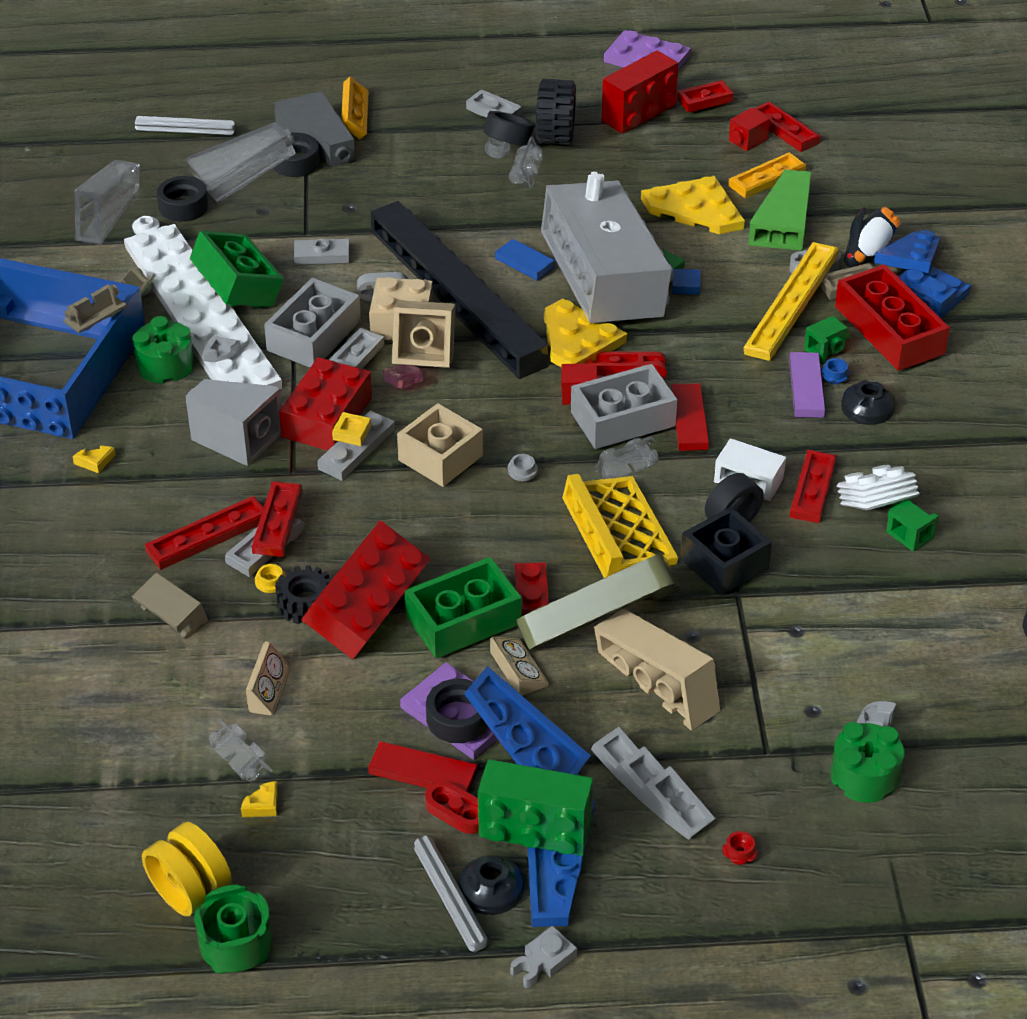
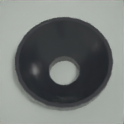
(868, 408)
(494, 895)

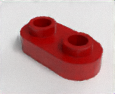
(459, 807)

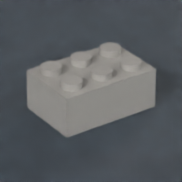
(312, 322)
(623, 406)

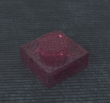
(402, 376)

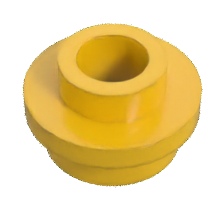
(267, 577)

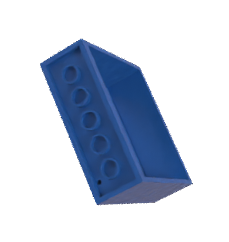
(39, 299)

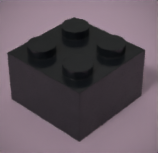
(725, 550)

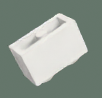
(758, 464)

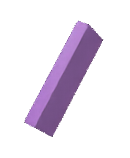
(806, 385)

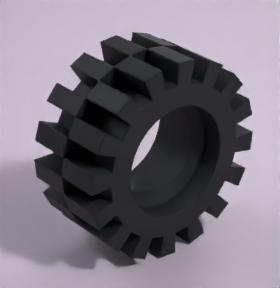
(296, 583)

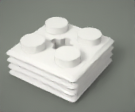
(877, 489)

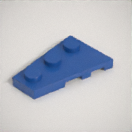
(911, 252)

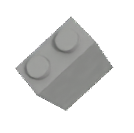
(234, 418)

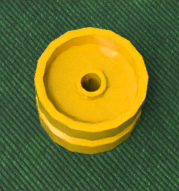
(186, 868)

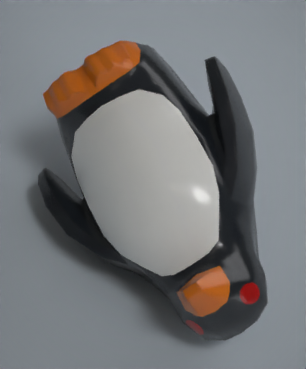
(869, 235)

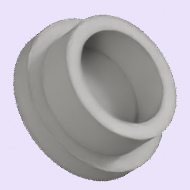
(522, 467)

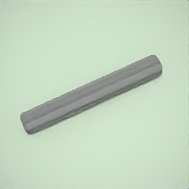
(185, 125)
(450, 894)

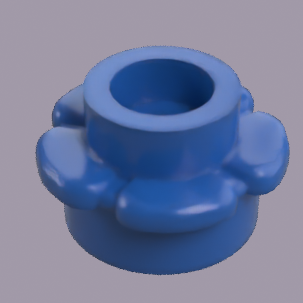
(835, 371)

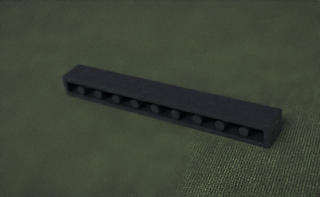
(456, 284)

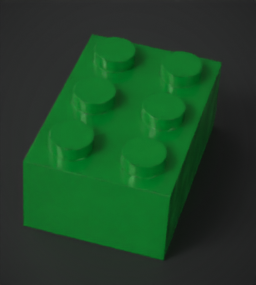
(236, 269)
(463, 607)
(535, 807)

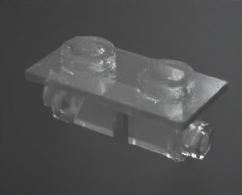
(526, 163)
(635, 452)
(247, 759)

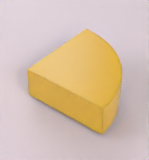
(94, 459)
(261, 802)

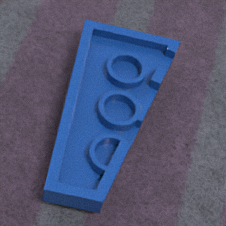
(522, 728)
(553, 884)

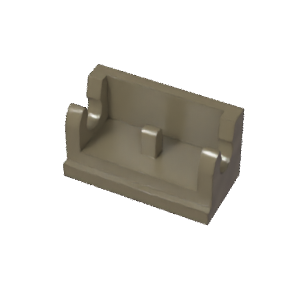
(171, 605)

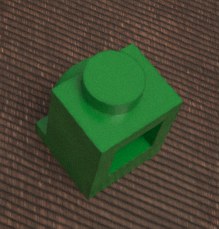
(826, 338)
(911, 525)

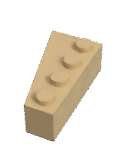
(661, 665)

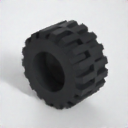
(555, 111)

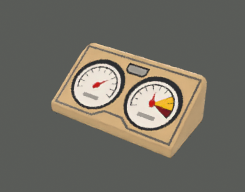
(517, 665)
(267, 681)

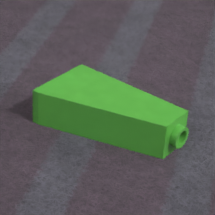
(783, 213)

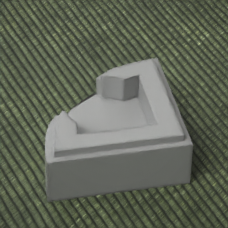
(220, 349)
(878, 713)

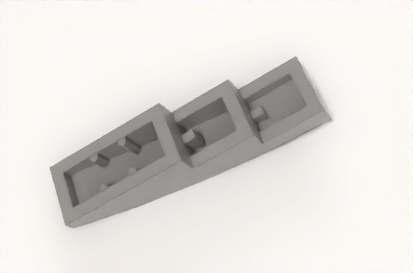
(652, 784)

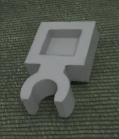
(545, 953)

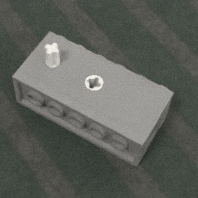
(605, 251)

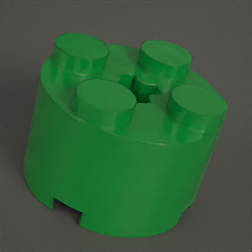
(163, 350)
(867, 761)
(233, 929)

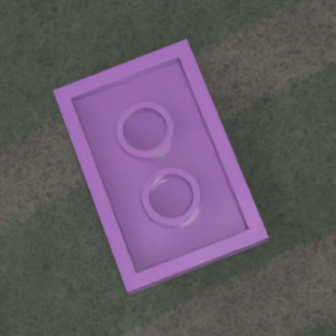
(634, 46)
(415, 705)

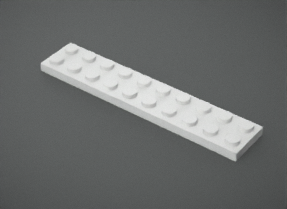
(198, 306)

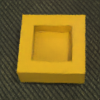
(351, 429)

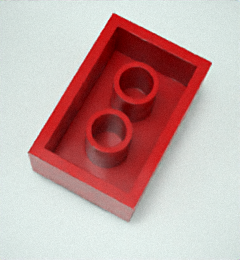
(639, 91)
(321, 399)

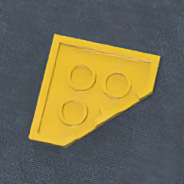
(695, 203)
(574, 338)

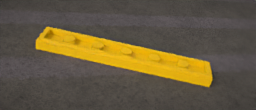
(791, 301)

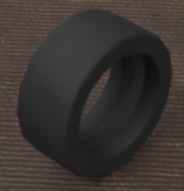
(508, 128)
(303, 164)
(178, 187)
(733, 488)
(447, 729)

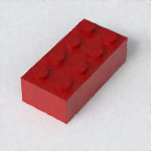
(891, 317)
(365, 589)

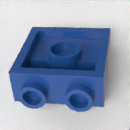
(936, 289)

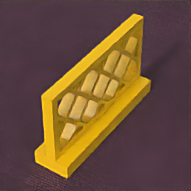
(596, 528)

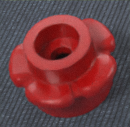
(740, 841)

